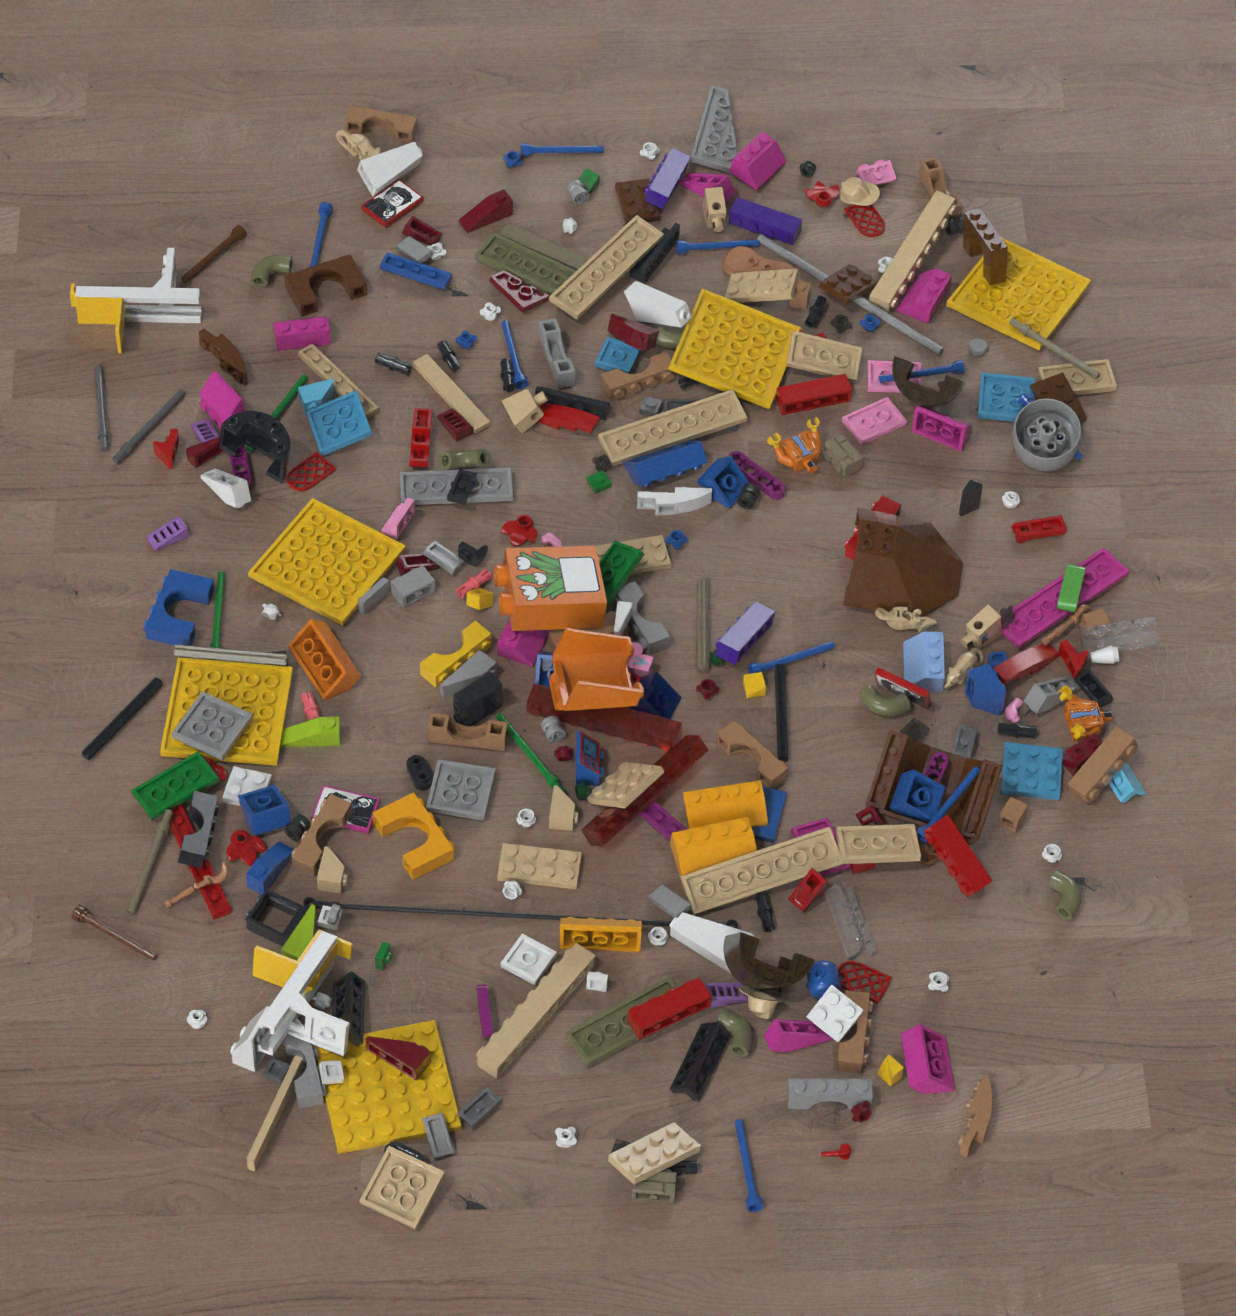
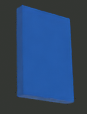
(774, 805)

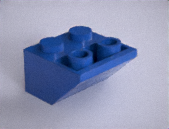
(985, 689)

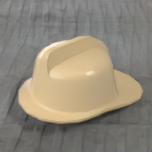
(858, 192)
(760, 1002)

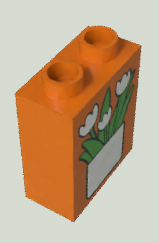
(551, 588)

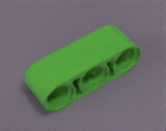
(1071, 588)

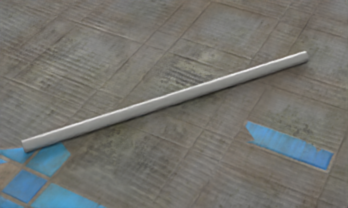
(891, 320)

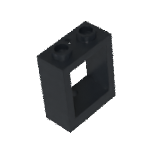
(477, 700)
(280, 903)

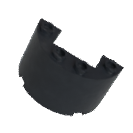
(260, 433)

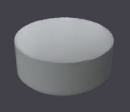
(977, 347)
(334, 914)

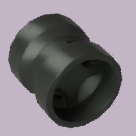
(955, 226)
(748, 496)
(297, 827)

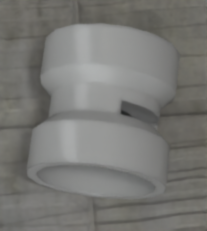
(578, 192)
(553, 730)

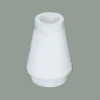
(1106, 655)

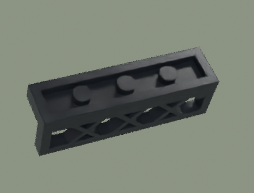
(650, 262)
(586, 404)
(352, 1005)
(704, 1060)

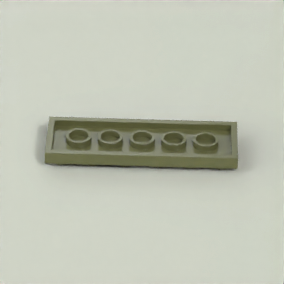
(524, 263)
(610, 1029)

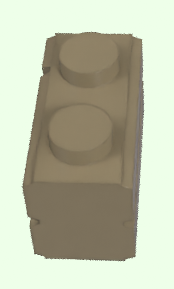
(843, 456)
(656, 1188)

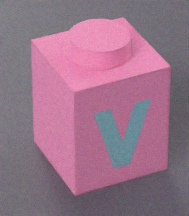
(640, 664)

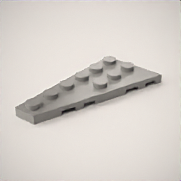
(715, 137)

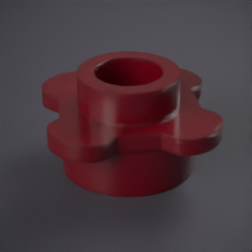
(707, 684)
(563, 753)
(861, 1112)

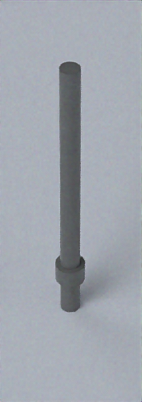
(103, 433)
(127, 448)

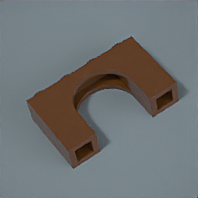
(981, 237)
(340, 270)

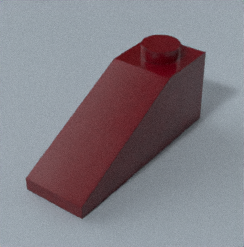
(491, 209)
(632, 333)
(402, 1055)

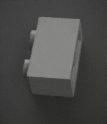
(412, 586)

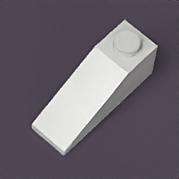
(228, 487)

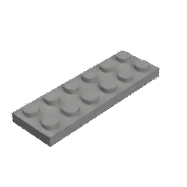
(434, 486)

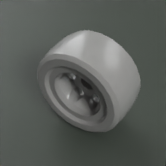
(1058, 420)

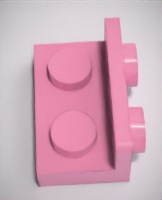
(879, 173)
(399, 519)

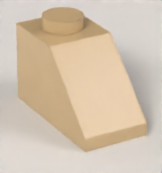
(562, 811)
(331, 873)

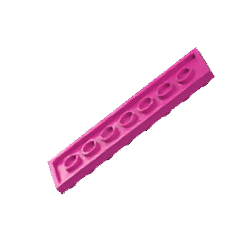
(1040, 610)

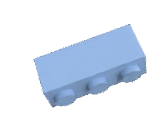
(925, 660)

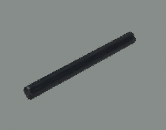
(781, 713)
(122, 718)

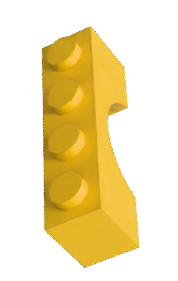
(439, 667)

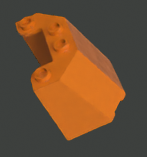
(592, 672)

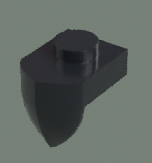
(470, 554)

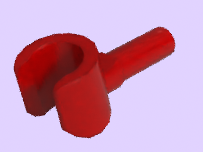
(843, 1153)

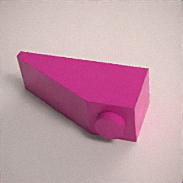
(699, 181)
(794, 1035)

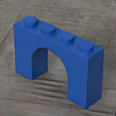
(175, 588)

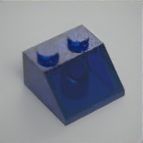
(658, 697)

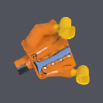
(799, 450)
(1083, 715)

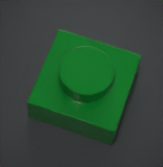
(599, 482)
(383, 956)

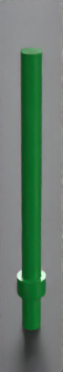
(287, 399)
(218, 611)
(551, 779)

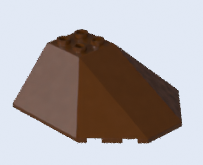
(901, 565)
(968, 812)

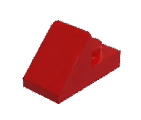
(167, 450)
(1074, 661)
(808, 889)

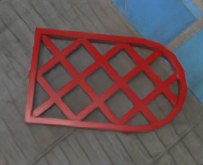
(858, 226)
(308, 460)
(874, 972)

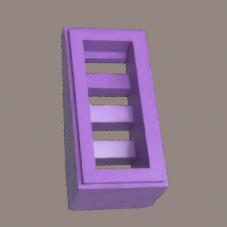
(195, 426)
(171, 526)
(719, 1000)

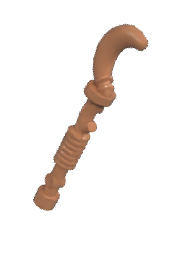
(1063, 627)
(207, 880)

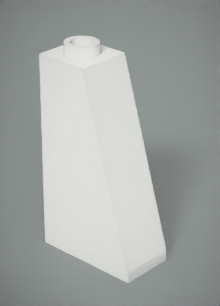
(386, 168)
(656, 307)
(703, 936)

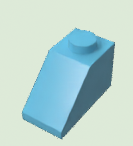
(315, 394)

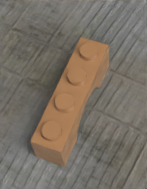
(362, 119)
(933, 179)
(619, 384)
(445, 730)
(736, 740)
(333, 814)
(851, 1052)

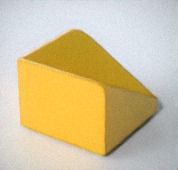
(479, 599)
(754, 685)
(890, 1070)

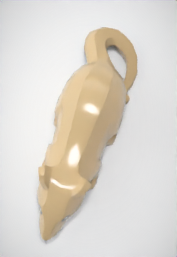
(357, 144)
(901, 619)
(964, 663)

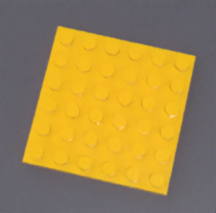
(1033, 294)
(734, 348)
(326, 561)
(249, 686)
(383, 1103)

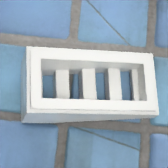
(623, 615)

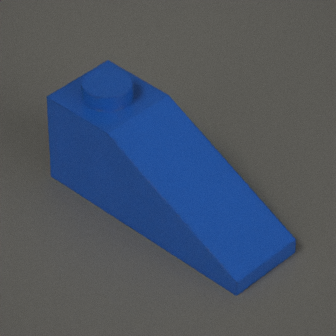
(268, 867)

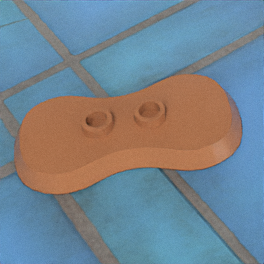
(746, 260)

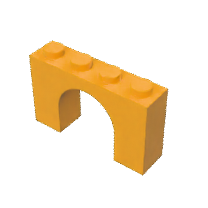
(412, 813)

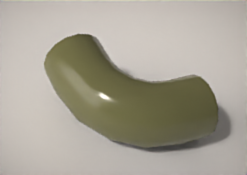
(269, 266)
(669, 338)
(464, 459)
(883, 705)
(1069, 893)
(740, 1032)

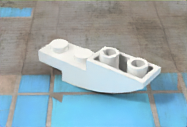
(680, 502)

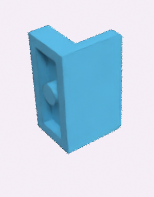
(1126, 784)

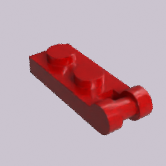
(1039, 528)

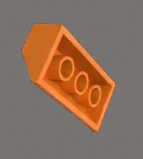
(324, 659)

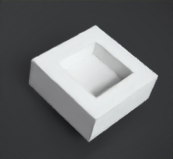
(322, 920)
(597, 981)
(331, 1072)

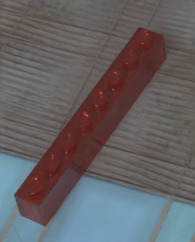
(615, 721)
(674, 764)

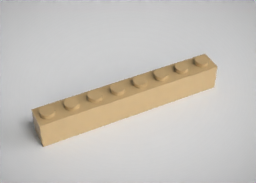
(912, 251)
(535, 1011)

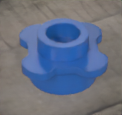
(512, 159)
(870, 323)
(466, 339)
(676, 539)

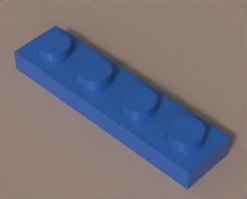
(416, 271)

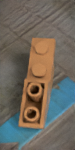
(978, 1116)

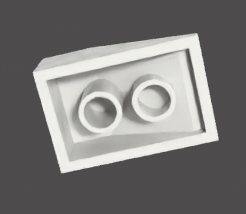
(245, 1050)

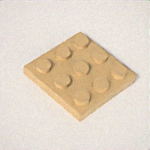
(625, 784)
(402, 1187)

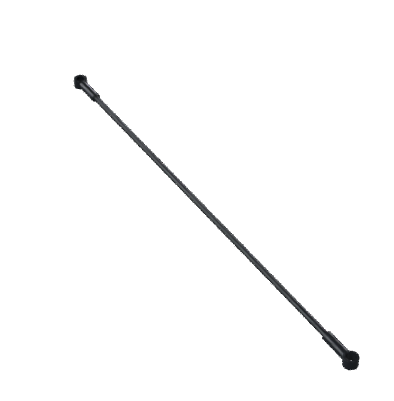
(319, 904)

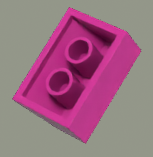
(758, 161)
(925, 295)
(301, 332)
(220, 399)
(941, 427)
(521, 645)
(927, 1060)

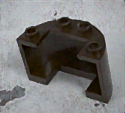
(922, 395)
(739, 957)

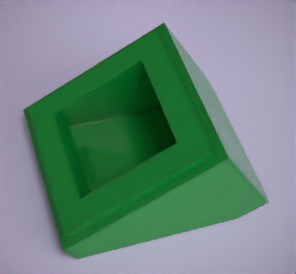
(589, 179)

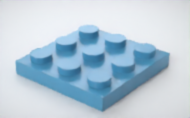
(1001, 394)
(339, 423)
(1031, 771)

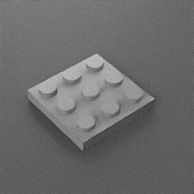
(212, 726)
(460, 790)

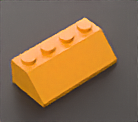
(726, 804)
(601, 934)

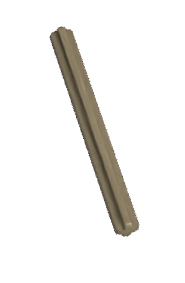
(702, 625)
(230, 654)

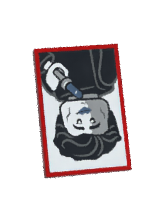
(392, 203)
(899, 685)

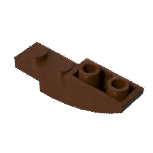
(228, 355)

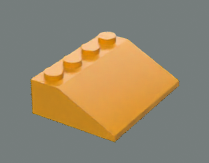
(711, 844)

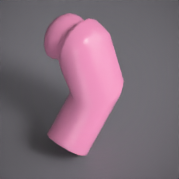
(551, 539)
(1011, 710)

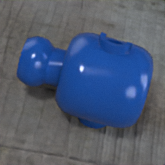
(821, 977)

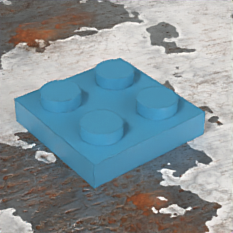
(617, 355)

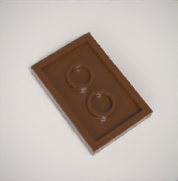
(633, 203)
(848, 284)
(1058, 388)

